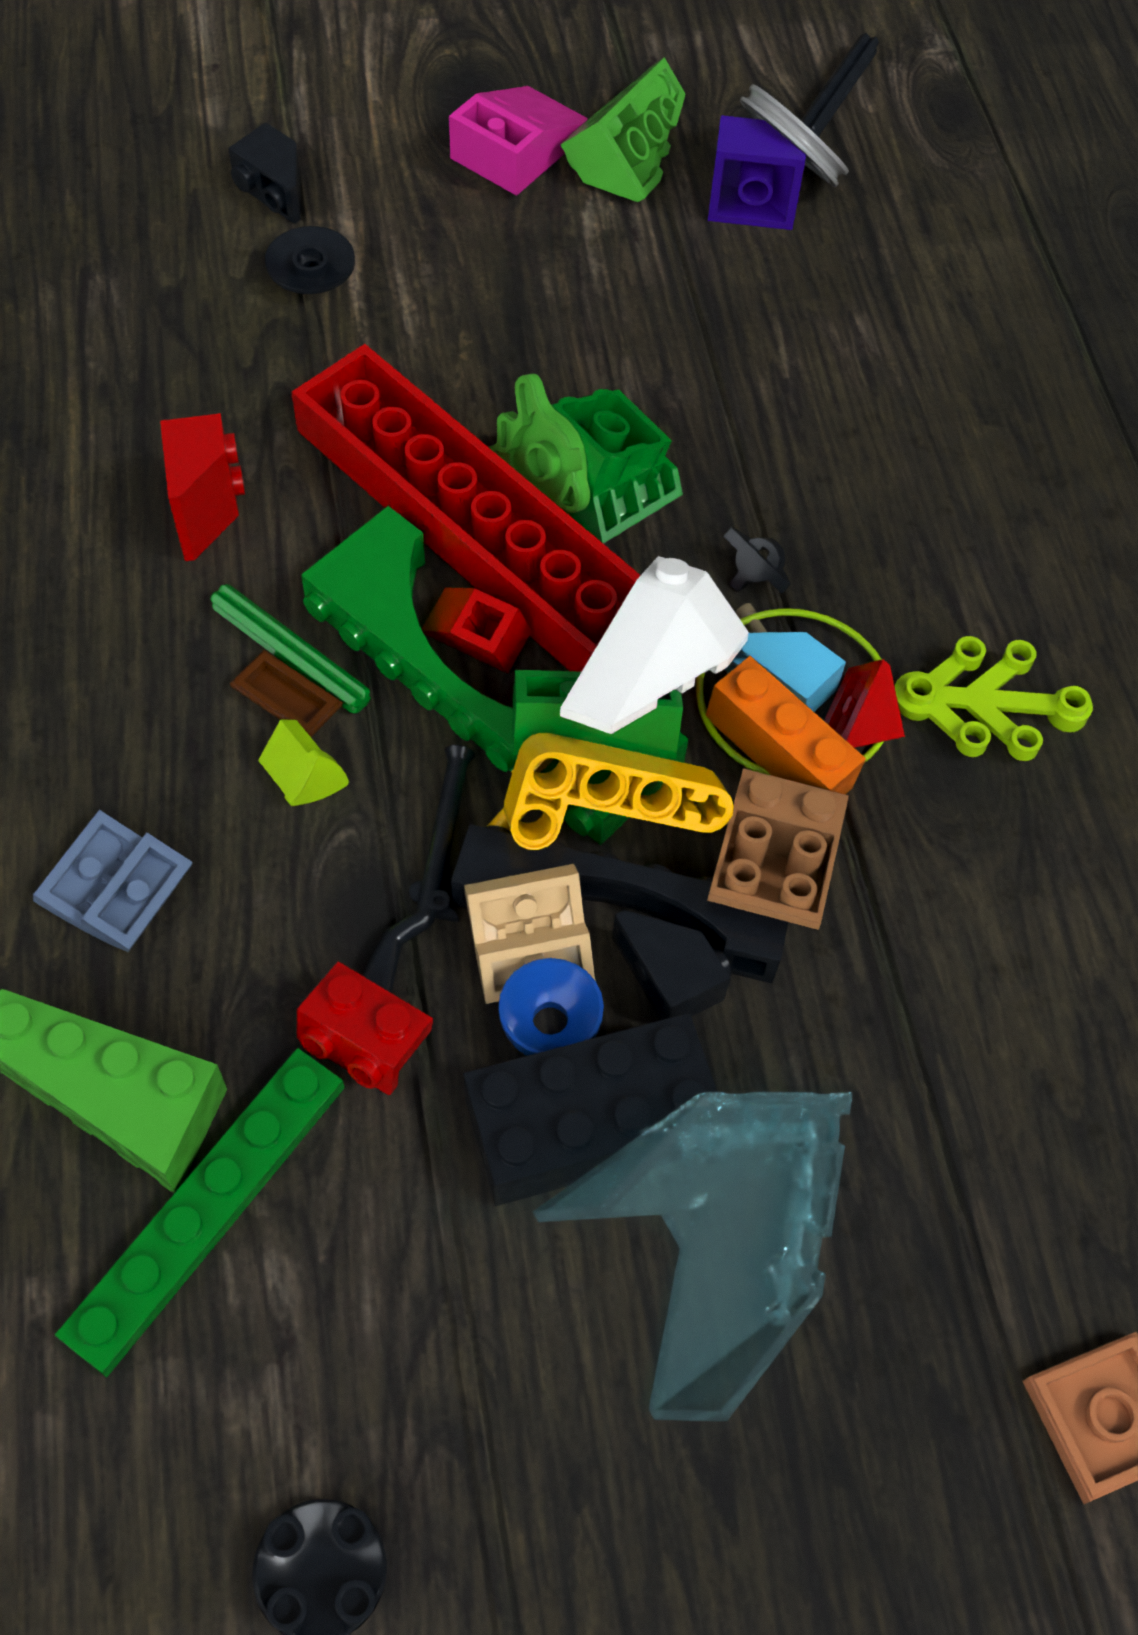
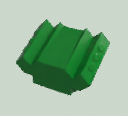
(624, 462)

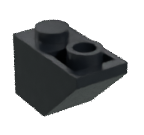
(268, 169)

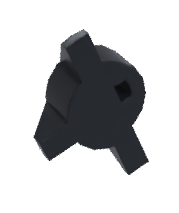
(753, 565)

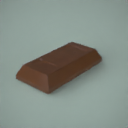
(286, 693)

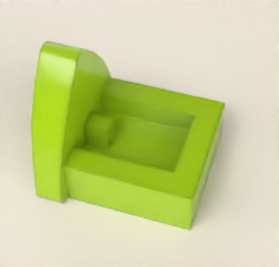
(300, 765)

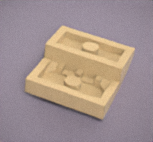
(527, 921)

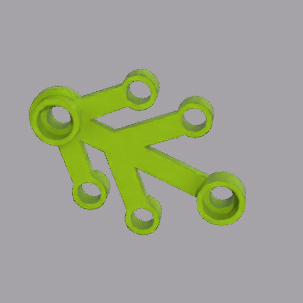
(987, 702)

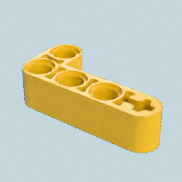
(616, 795)

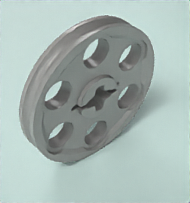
(818, 155)

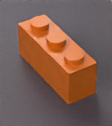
(781, 730)

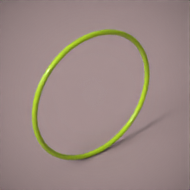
(773, 613)

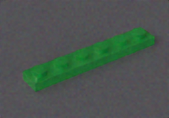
(199, 1213)

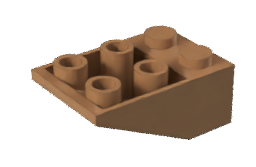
(779, 849)

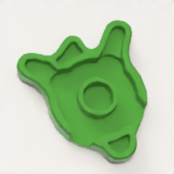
(544, 446)

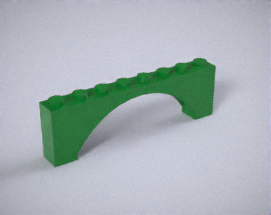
(368, 597)

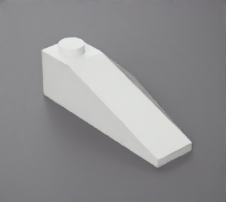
(658, 642)

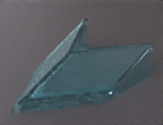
(748, 1200)

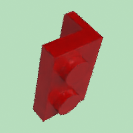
(361, 1028)

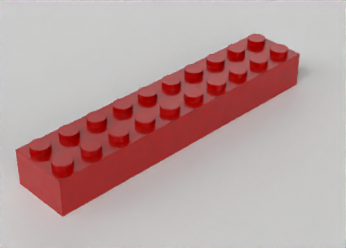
(465, 502)

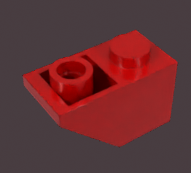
(478, 626)

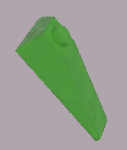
(628, 136)

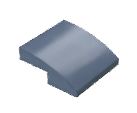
(112, 881)

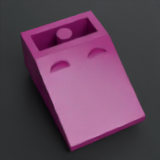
(510, 135)

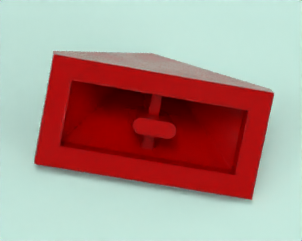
(866, 706)

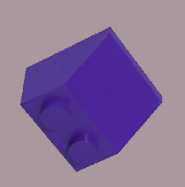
(755, 175)

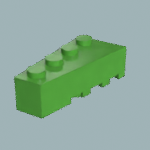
(113, 1084)

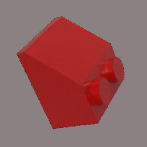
(201, 479)

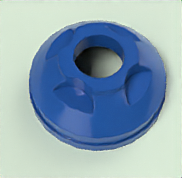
(550, 985)

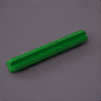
(290, 648)

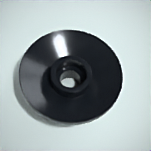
(310, 260)

